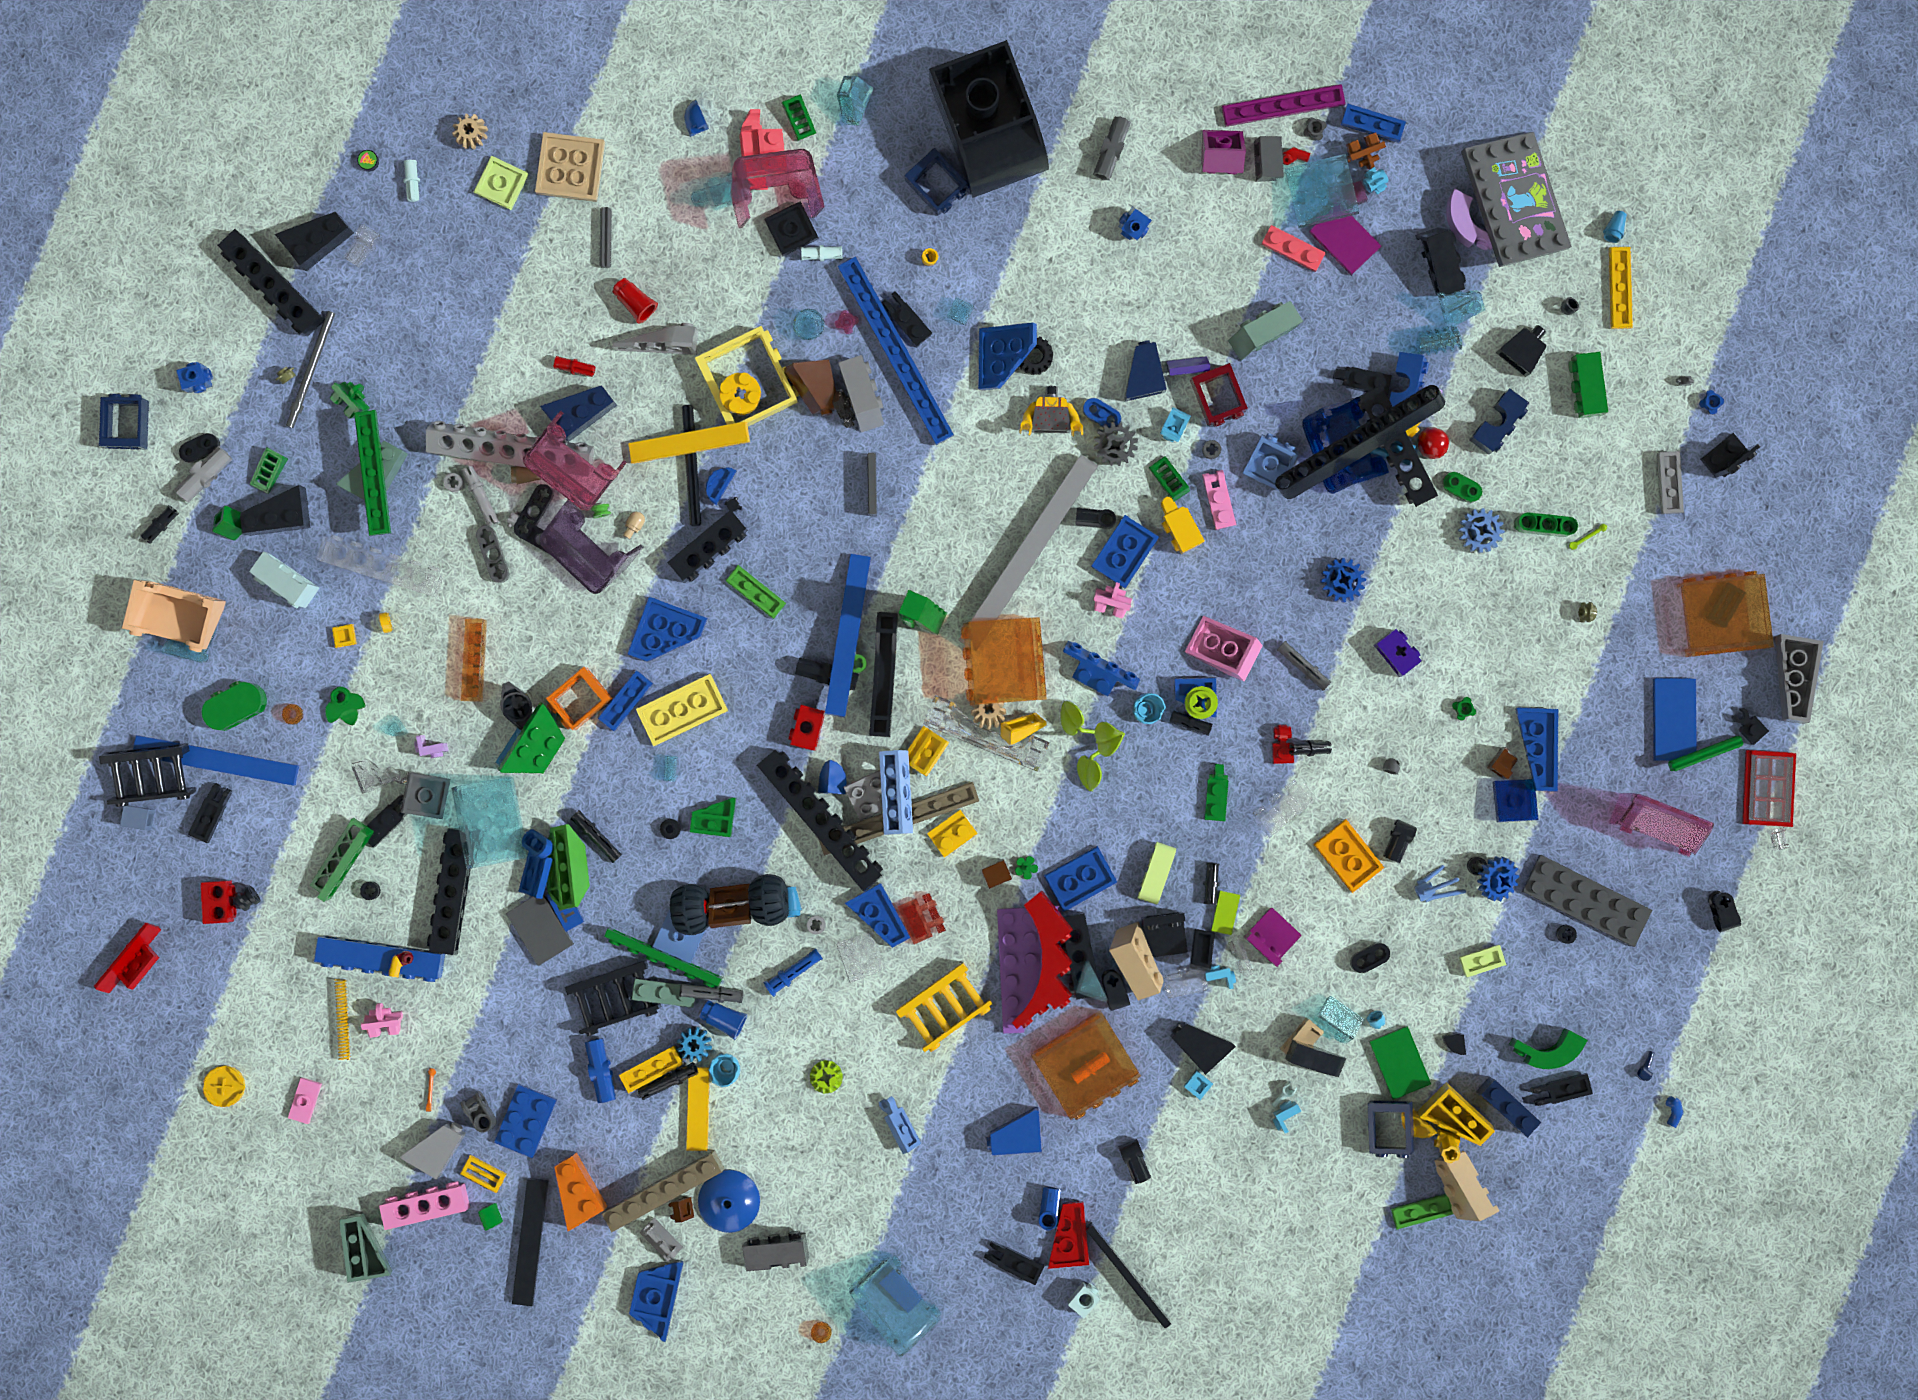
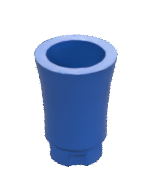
(723, 1018)

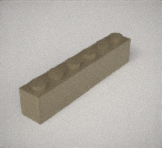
(663, 1191)

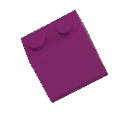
(1223, 151)

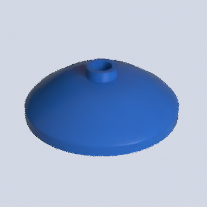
(737, 1189)

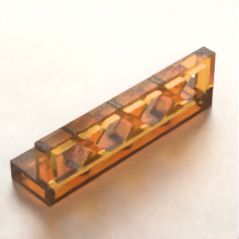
(473, 660)

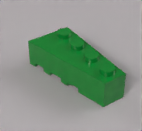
(921, 612)

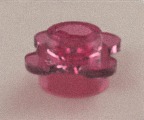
(846, 316)

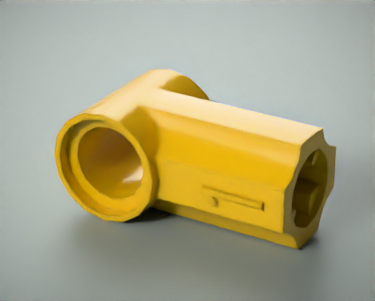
(1448, 1145)

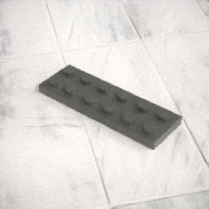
(1587, 900)

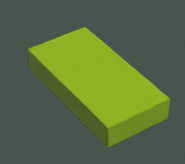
(1225, 912)

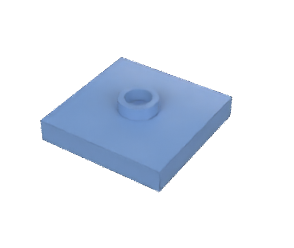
(676, 943)

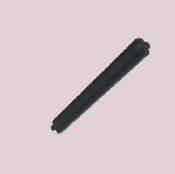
(691, 470)

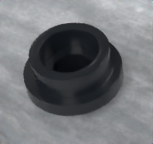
(677, 828)

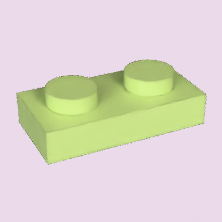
(1482, 960)

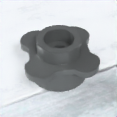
(1320, 125)

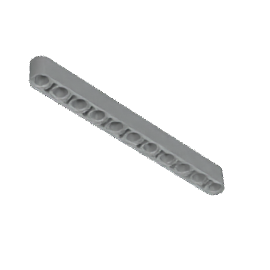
(1035, 540)

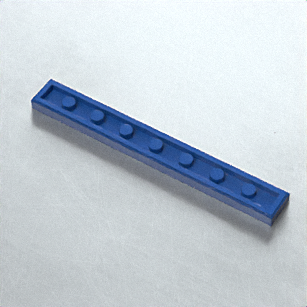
(847, 635)
(228, 762)

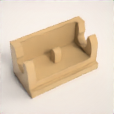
(1306, 1033)

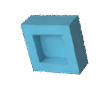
(1198, 1085)

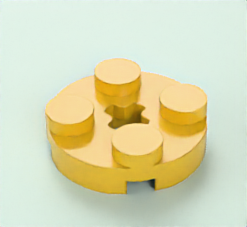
(736, 404)

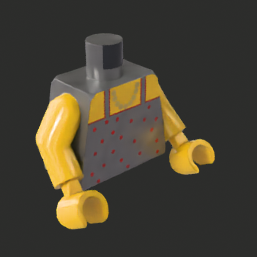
(1051, 415)

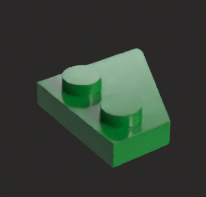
(714, 819)

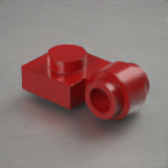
(1281, 750)

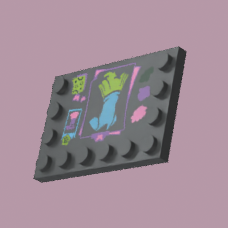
(1516, 199)

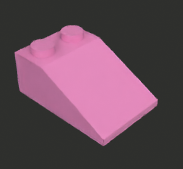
(1224, 648)

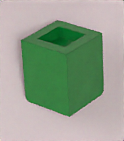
(227, 523)

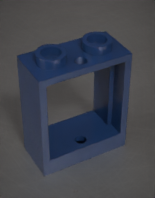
(922, 167)
(106, 422)
(1391, 1106)

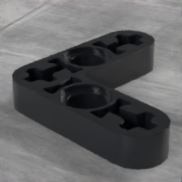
(534, 530)

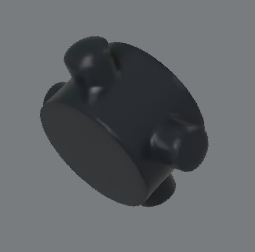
(733, 505)

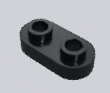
(198, 448)
(1370, 959)

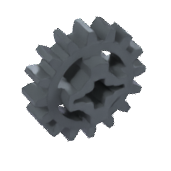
(1123, 438)

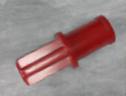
(574, 366)

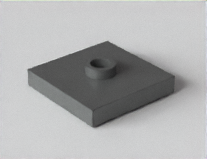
(425, 795)

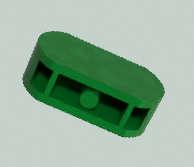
(234, 705)

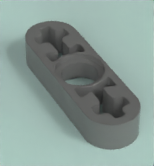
(492, 570)

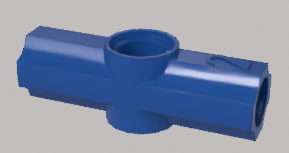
(600, 1071)

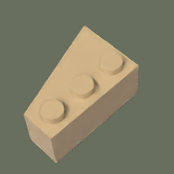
(1464, 1190)

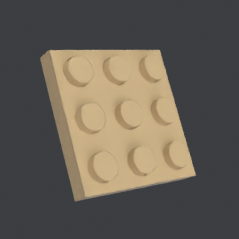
(570, 166)

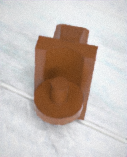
(1373, 145)

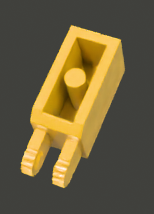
(1181, 526)

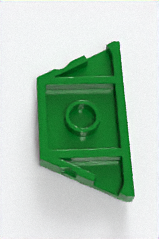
(534, 745)

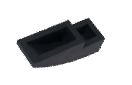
(1315, 1058)

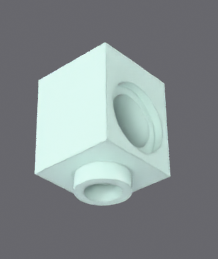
(1084, 1308)

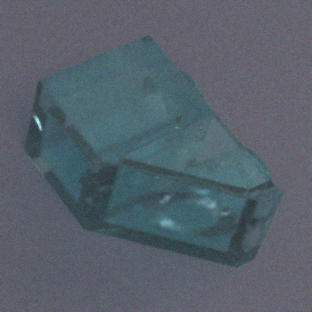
(853, 99)

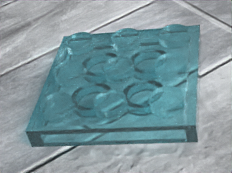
(1322, 191)

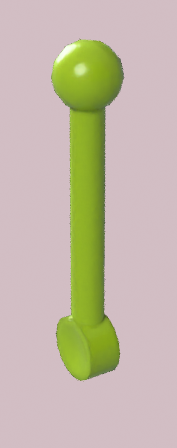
(1573, 545)

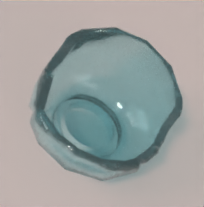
(803, 321)

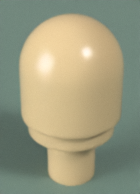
(634, 524)

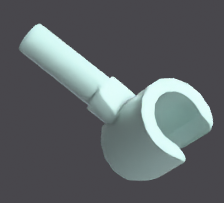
(1285, 1093)

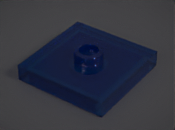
(1515, 801)

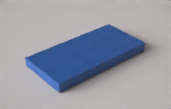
(1674, 718)

